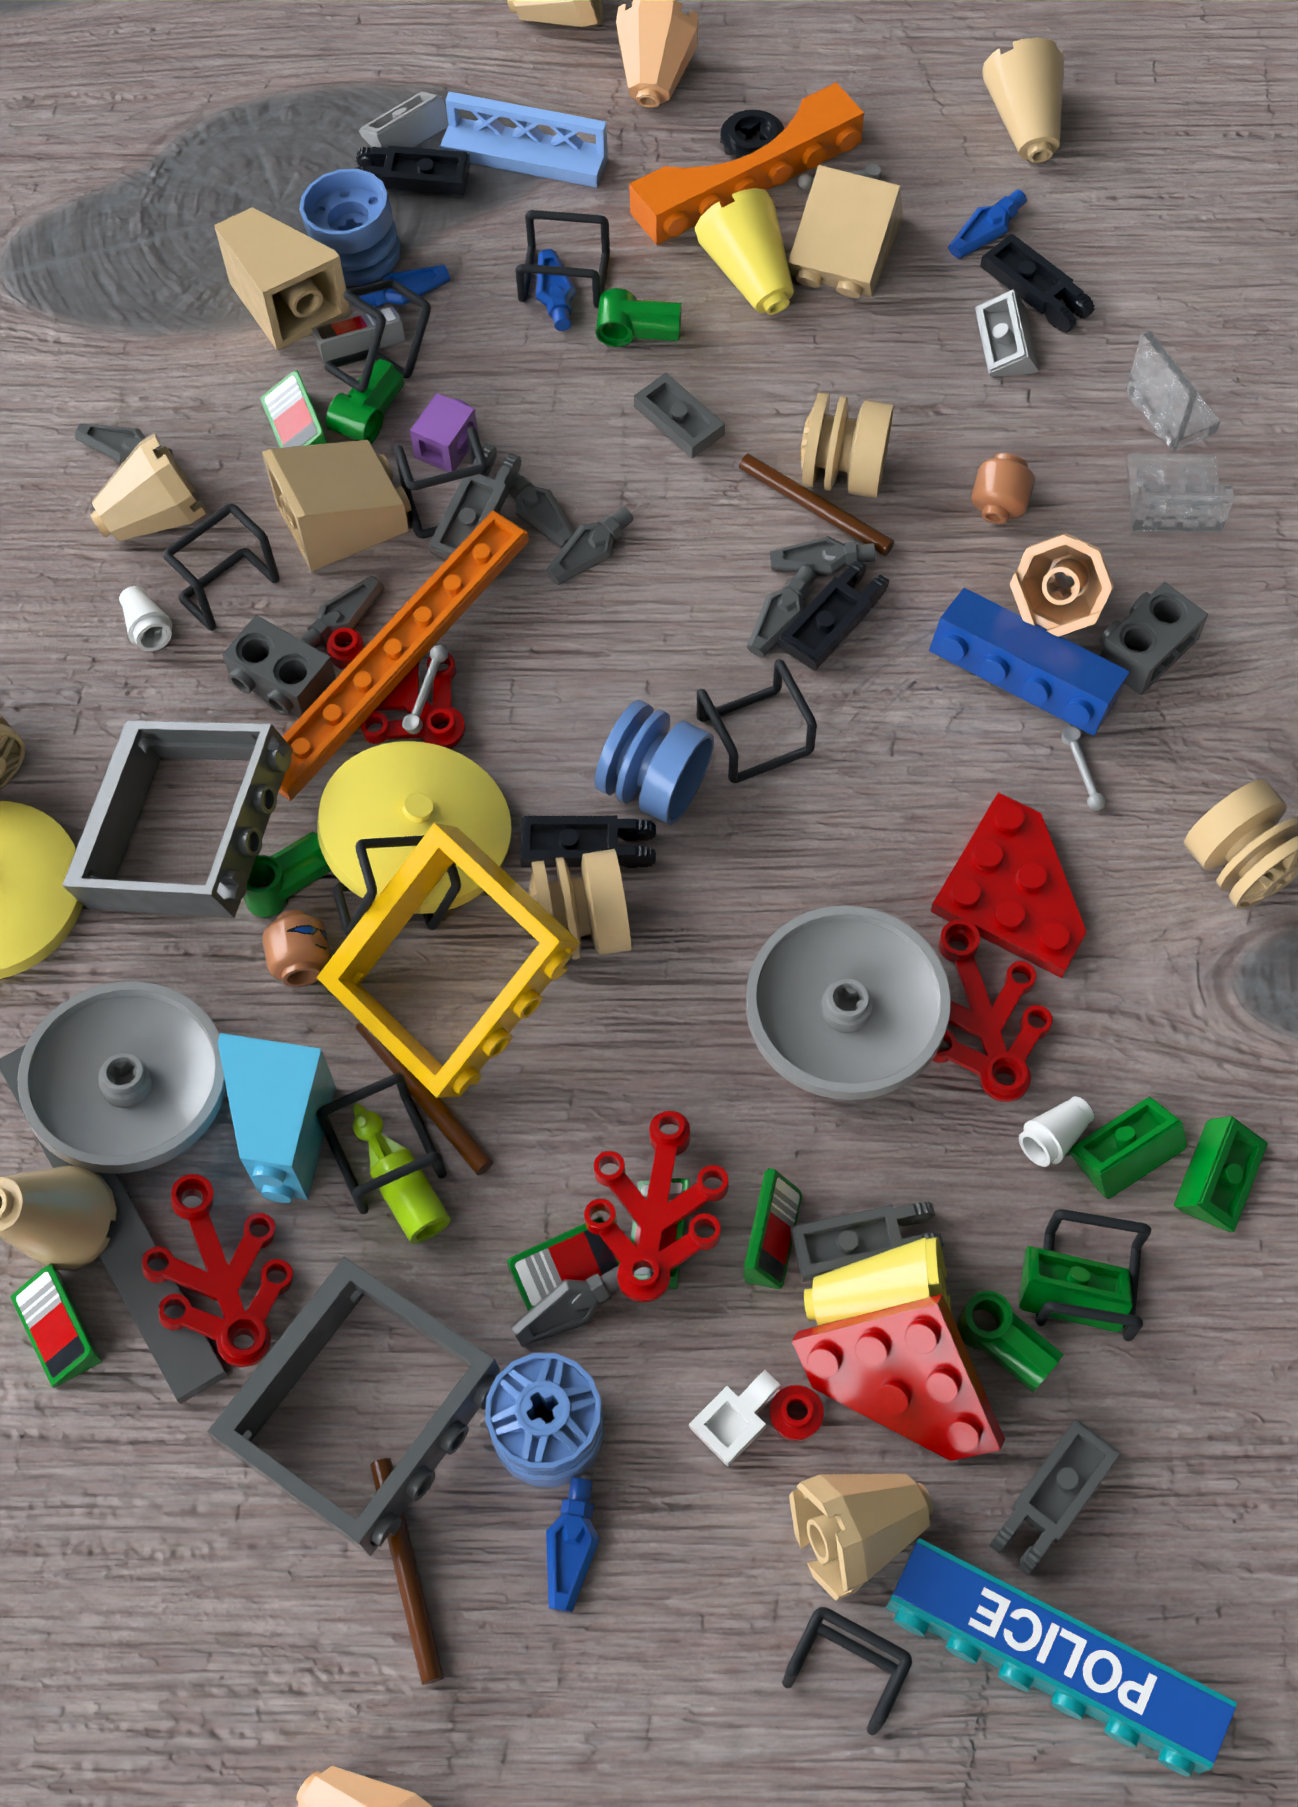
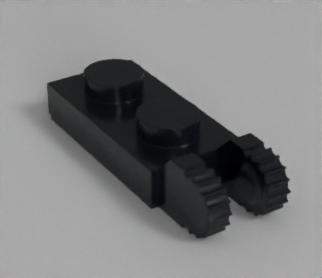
(417, 168)
(1037, 282)
(831, 616)
(573, 836)

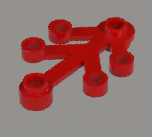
(404, 698)
(987, 1020)
(655, 1213)
(220, 1280)

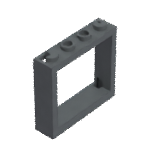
(124, 795)
(293, 1356)

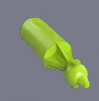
(409, 1197)

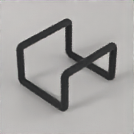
(524, 271)
(372, 353)
(409, 484)
(196, 586)
(707, 711)
(432, 921)
(432, 1157)
(1131, 1323)
(897, 1672)

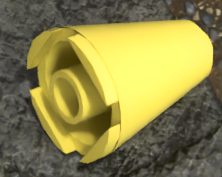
(749, 248)
(879, 1282)

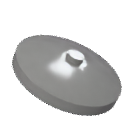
(847, 1002)
(122, 1077)

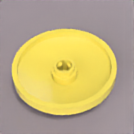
(402, 793)
(33, 903)

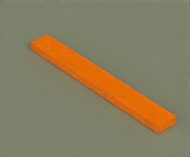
(399, 648)

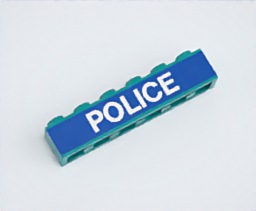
(1063, 1658)

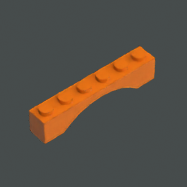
(677, 197)

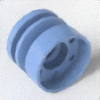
(353, 217)
(653, 761)
(528, 1446)

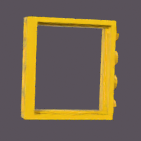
(390, 914)

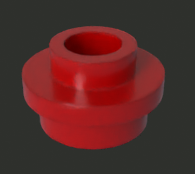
(796, 1429)

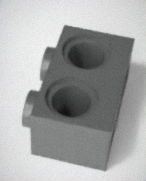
(1157, 641)
(284, 662)

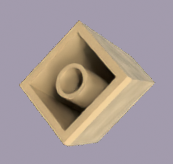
(846, 232)
(282, 276)
(336, 498)

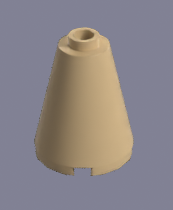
(1028, 95)
(57, 1215)

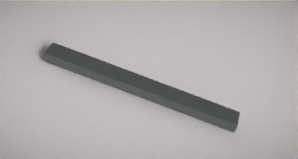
(181, 1354)

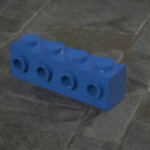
(1028, 661)

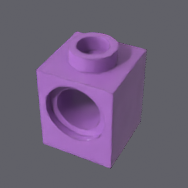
(441, 432)

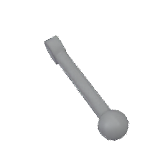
(872, 171)
(412, 722)
(1071, 737)

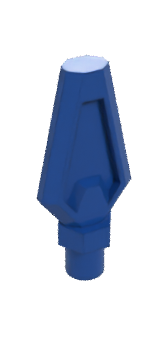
(986, 224)
(416, 280)
(555, 291)
(570, 1547)

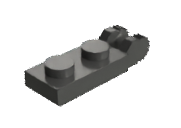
(473, 502)
(855, 1236)
(1058, 1491)

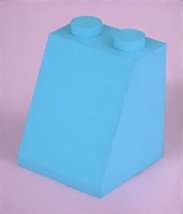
(274, 1110)

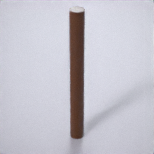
(816, 504)
(433, 1107)
(411, 1590)

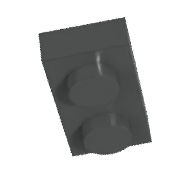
(679, 415)

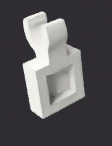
(731, 1421)

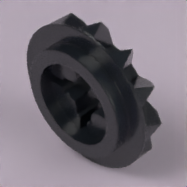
(745, 126)

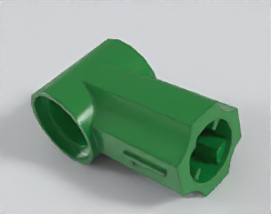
(625, 318)
(362, 413)
(286, 873)
(1014, 1342)

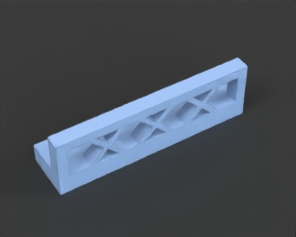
(526, 147)

